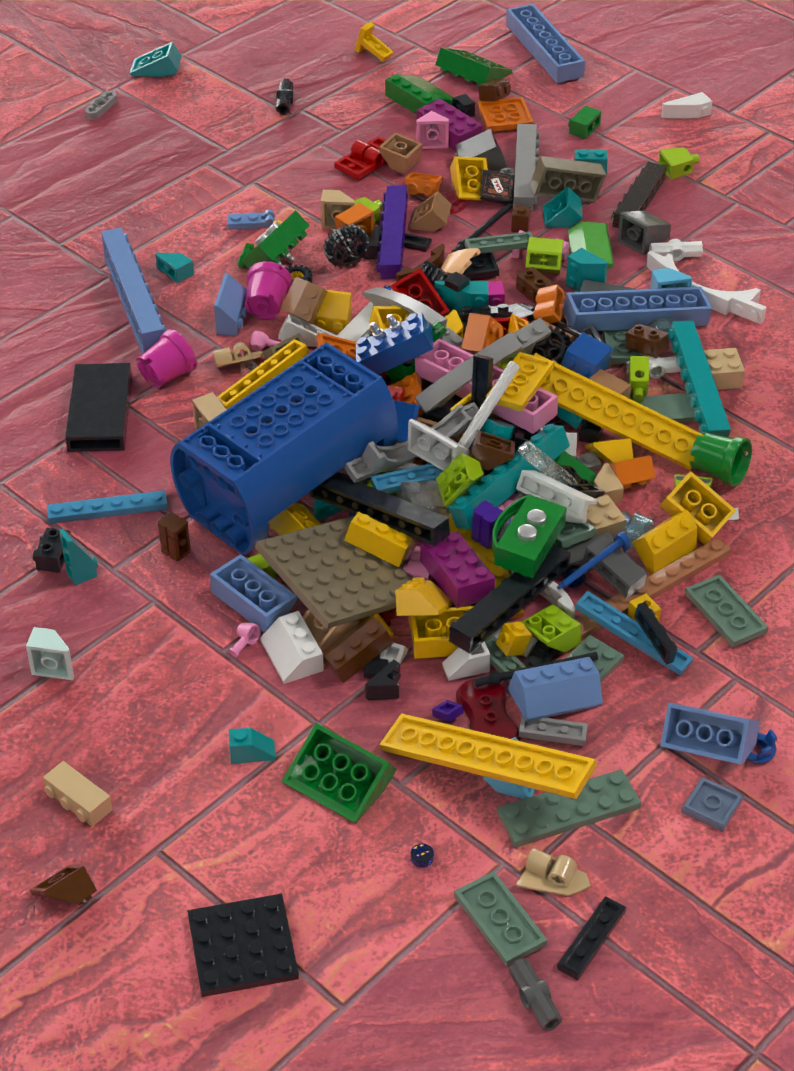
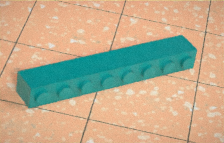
(698, 379)
(504, 478)

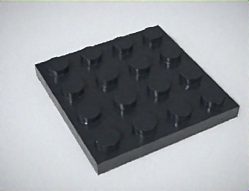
(242, 945)

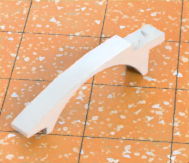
(738, 302)

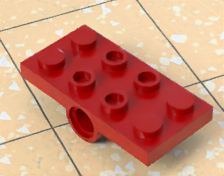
(362, 159)

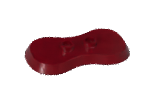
(487, 709)

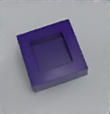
(447, 711)

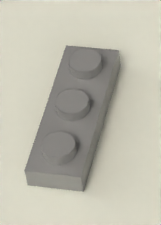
(554, 731)

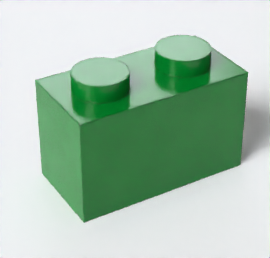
(585, 122)

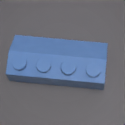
(251, 592)
(556, 688)
(709, 733)

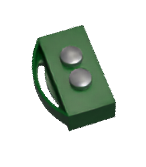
(276, 240)
(528, 535)

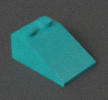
(158, 62)
(472, 295)

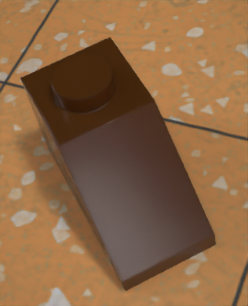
(521, 218)

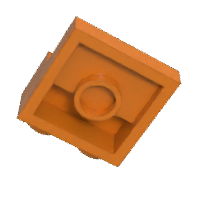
(423, 183)

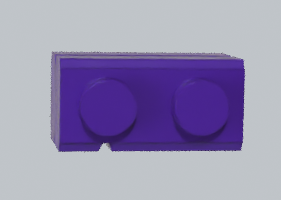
(483, 523)

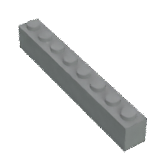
(526, 160)

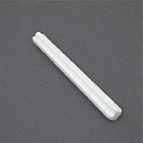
(489, 404)

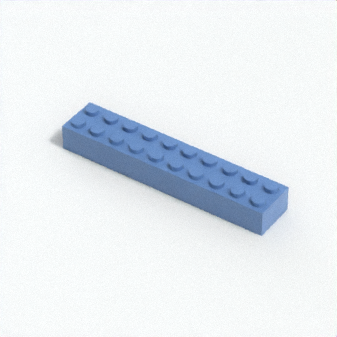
(132, 288)

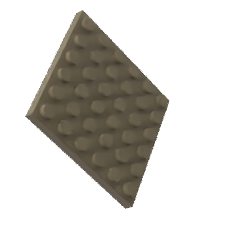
(332, 575)

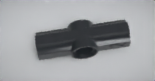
(284, 96)

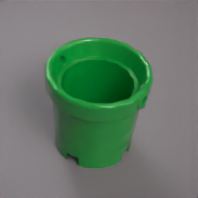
(722, 457)

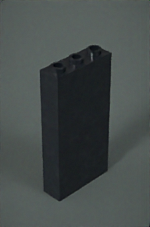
(99, 407)

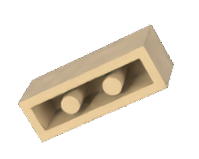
(77, 793)

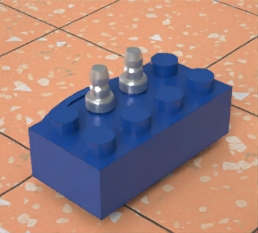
(396, 344)

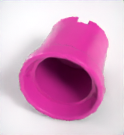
(267, 288)
(167, 359)

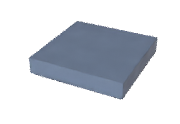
(712, 804)

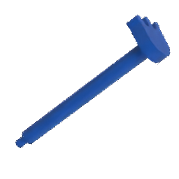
(620, 539)

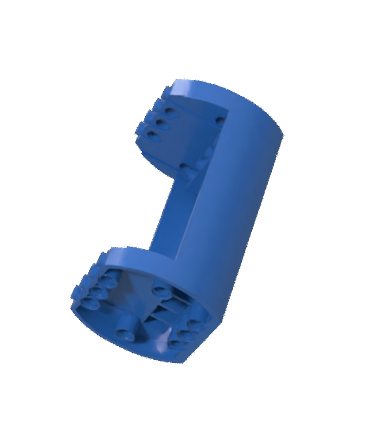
(244, 480)

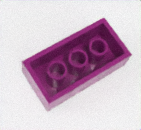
(460, 125)
(457, 570)

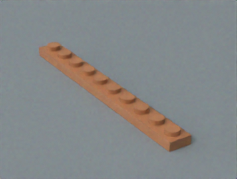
(664, 580)

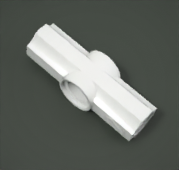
(678, 249)
(659, 366)

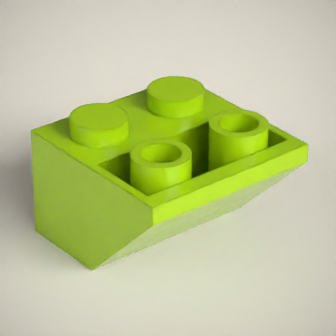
(544, 255)
(458, 478)
(555, 628)

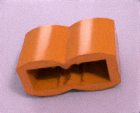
(549, 304)

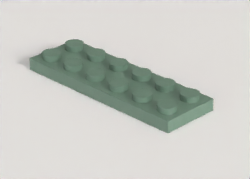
(555, 814)

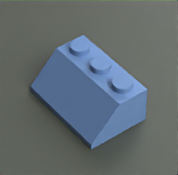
(230, 307)

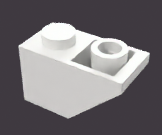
(462, 664)

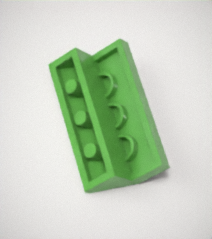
(593, 238)

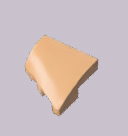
(459, 260)

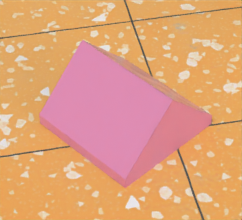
(433, 131)

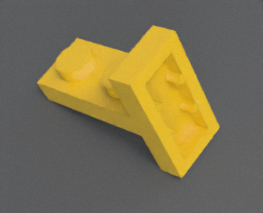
(368, 41)

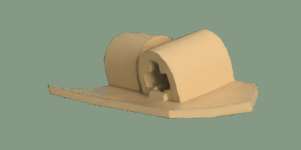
(224, 357)
(553, 875)

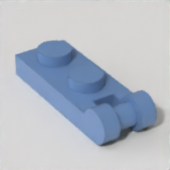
(251, 220)

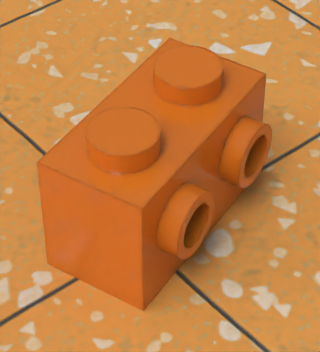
(634, 470)

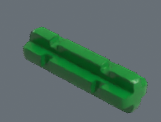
(247, 249)

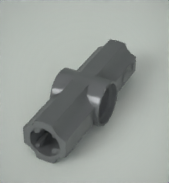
(535, 994)

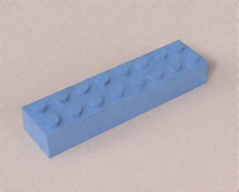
(545, 43)
(627, 308)

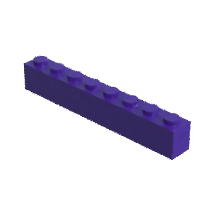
(392, 231)

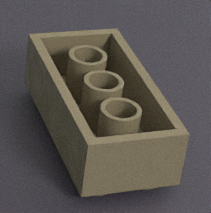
(556, 174)

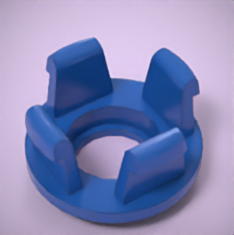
(768, 744)

